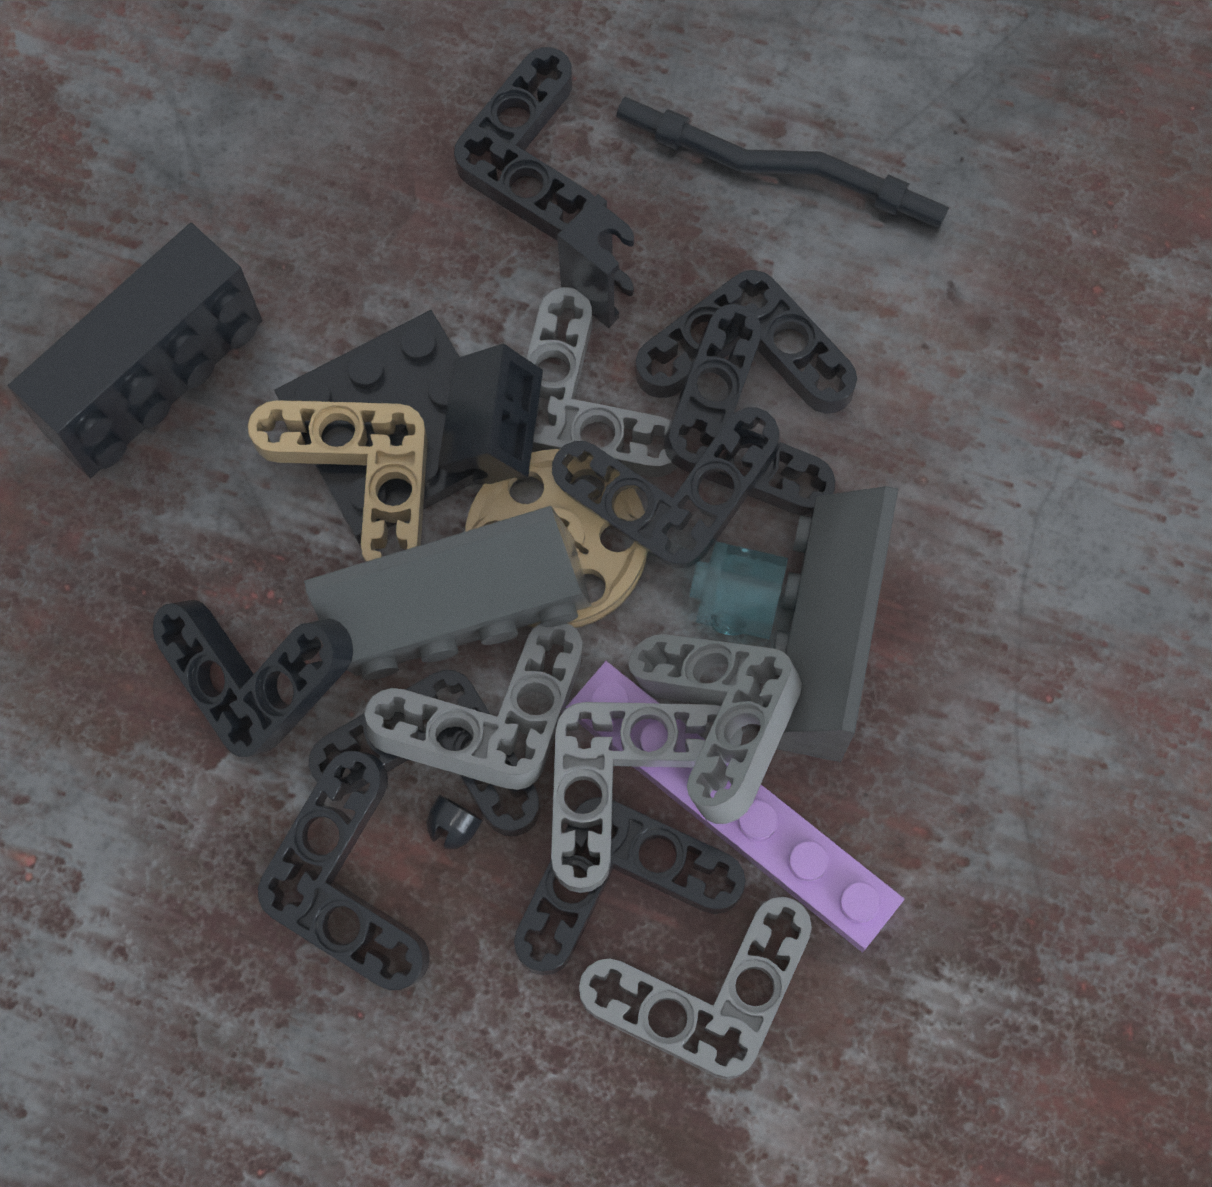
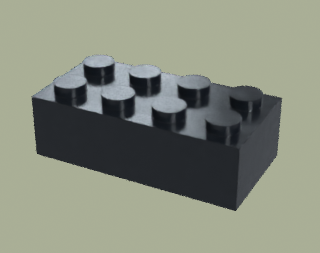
(139, 351)

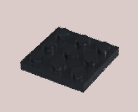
(399, 367)

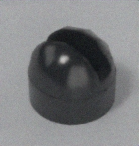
(453, 818)

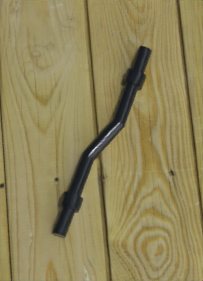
(889, 193)

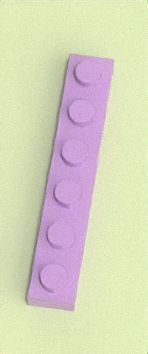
(767, 834)

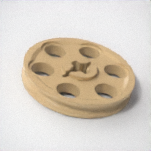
(616, 569)

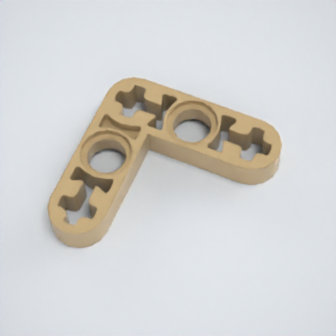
(381, 458)

